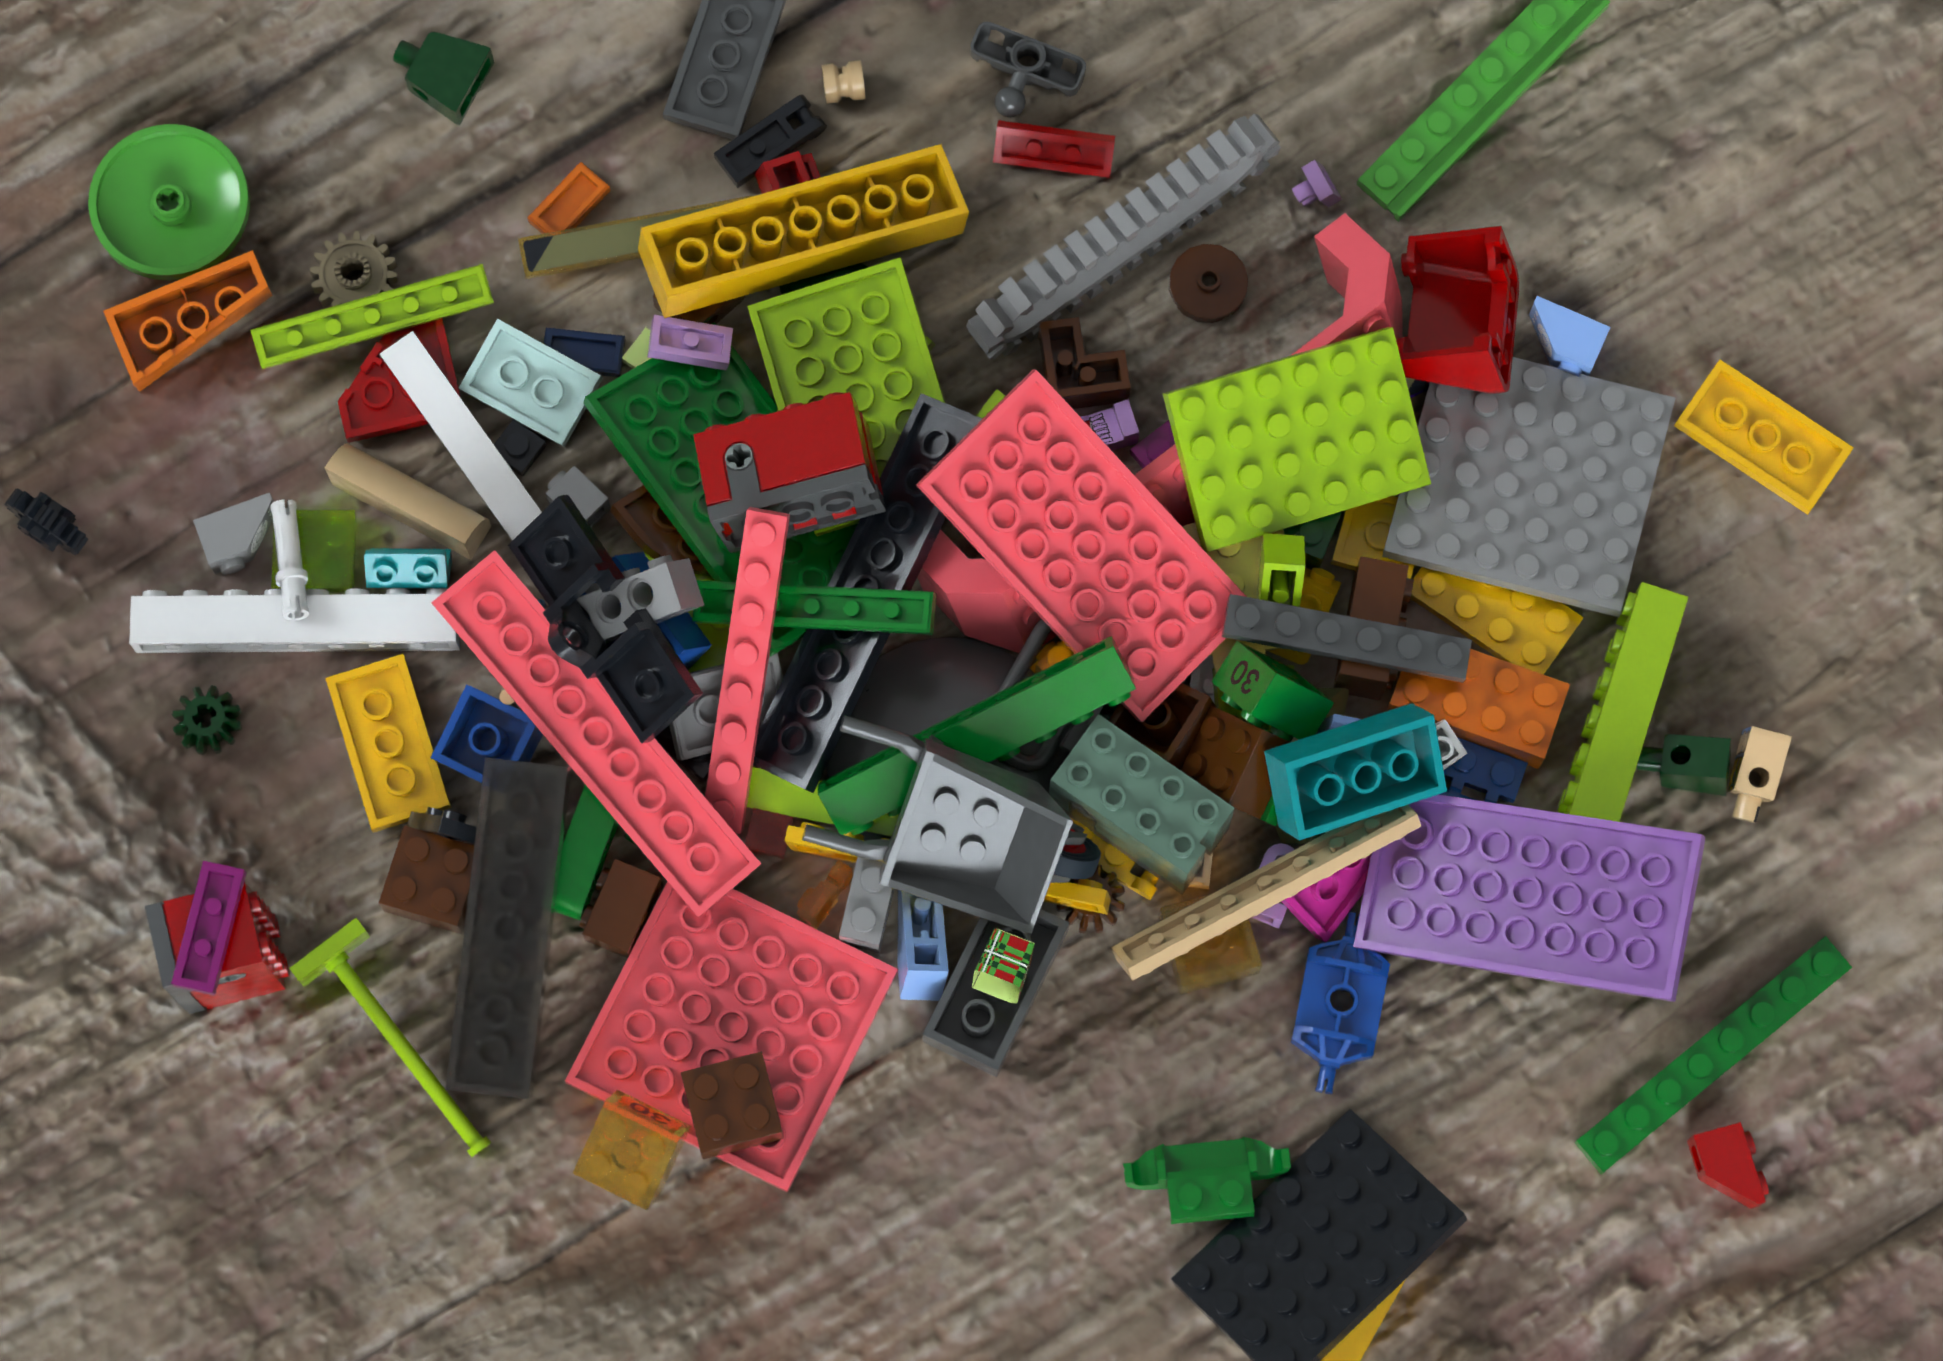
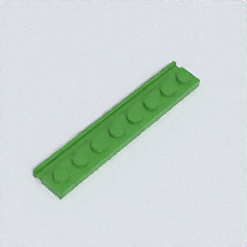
(1476, 101)

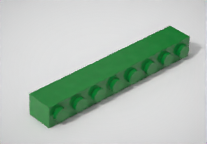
(985, 731)

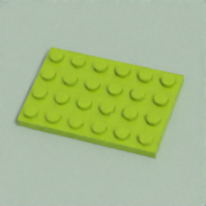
(854, 338)
(1297, 439)

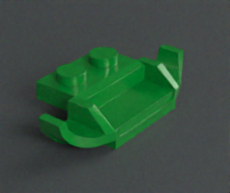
(1207, 1177)

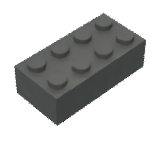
(978, 1025)

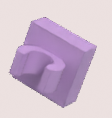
(1317, 186)

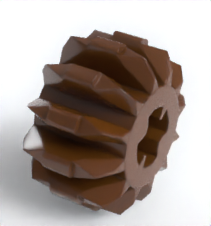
(1089, 916)

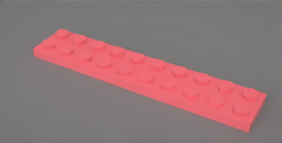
(583, 724)

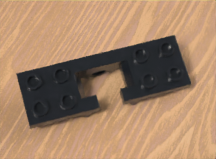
(641, 665)

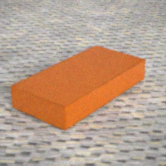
(569, 201)

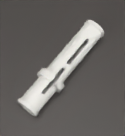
(291, 574)

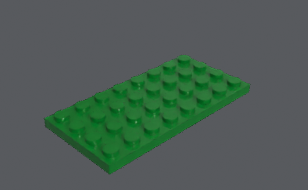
(652, 425)

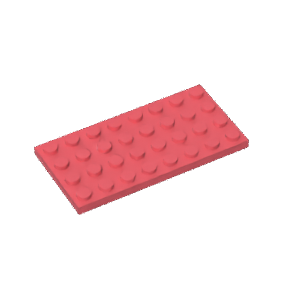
(1083, 539)

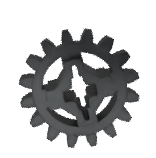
(46, 521)

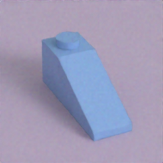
(921, 948)

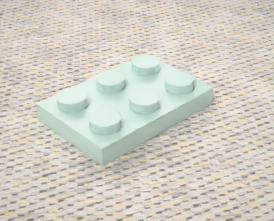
(530, 382)

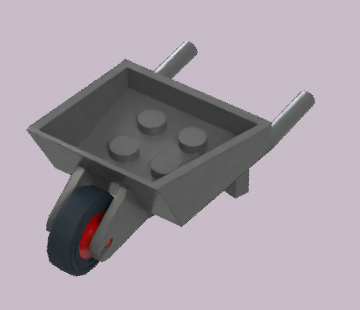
(970, 834)

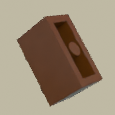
(621, 907)

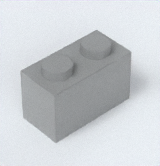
(866, 907)

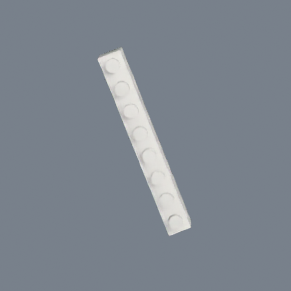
(257, 623)

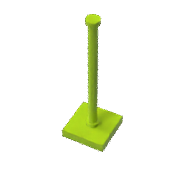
(333, 956)

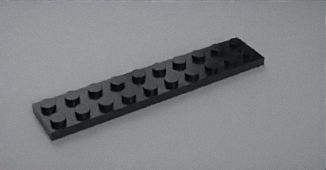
(882, 554)

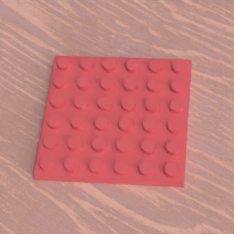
(726, 990)

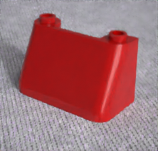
(1461, 309)

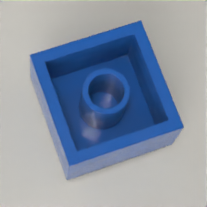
(485, 729)

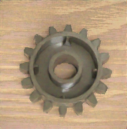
(347, 257)

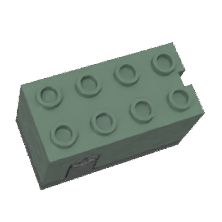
(1140, 804)

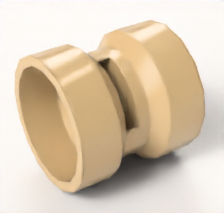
(843, 81)

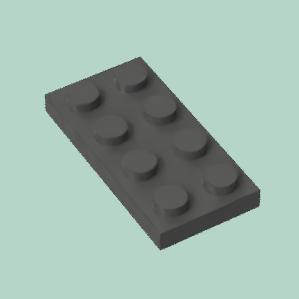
(723, 65)

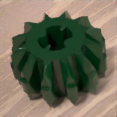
(221, 721)

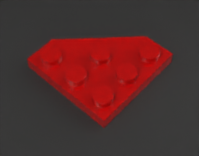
(376, 399)

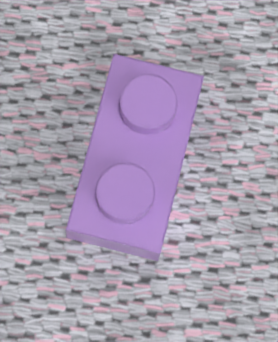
(690, 342)

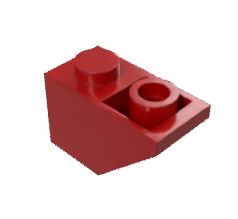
(1726, 1164)

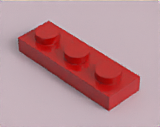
(1053, 149)

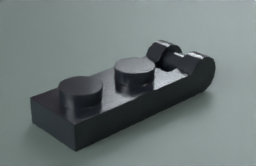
(769, 140)

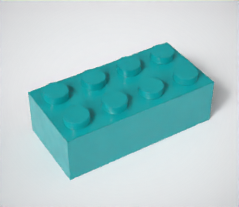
(1355, 771)

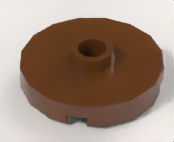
(1205, 302)

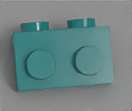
(407, 568)

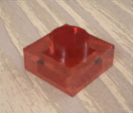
(768, 833)

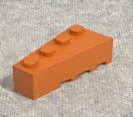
(181, 317)

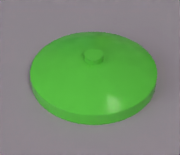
(169, 202)

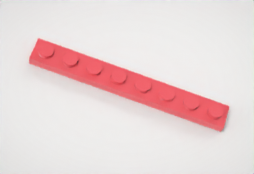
(746, 664)

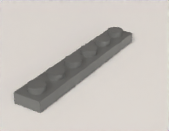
(1346, 638)

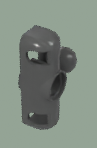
(1046, 73)

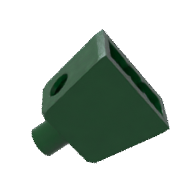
(445, 72)
(1705, 767)

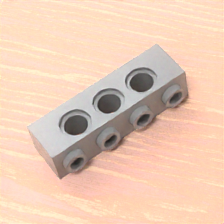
(673, 594)

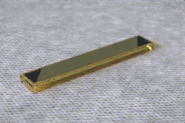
(594, 243)

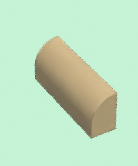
(407, 500)

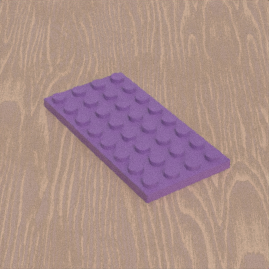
(1535, 896)

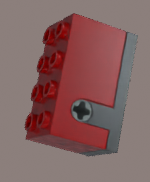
(794, 461)
(252, 960)

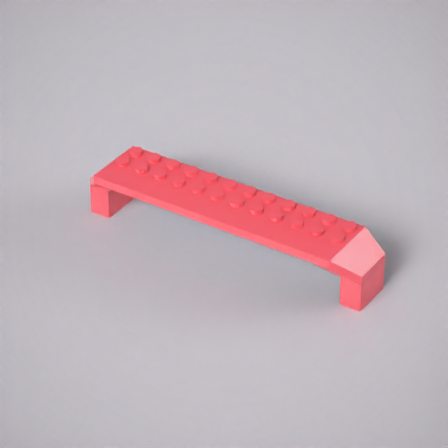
(984, 602)

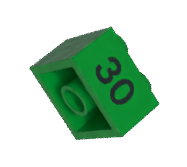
(1271, 693)

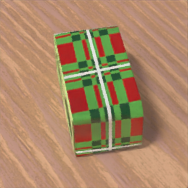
(1003, 966)

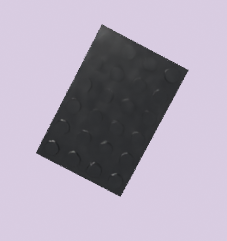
(1320, 1247)

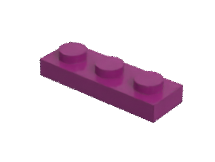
(209, 928)

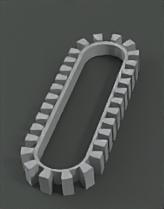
(1123, 236)

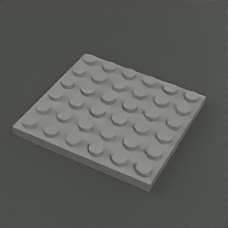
(1535, 485)

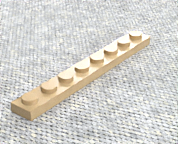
(1261, 890)

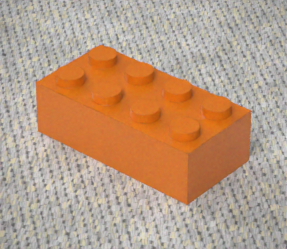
(1494, 706)

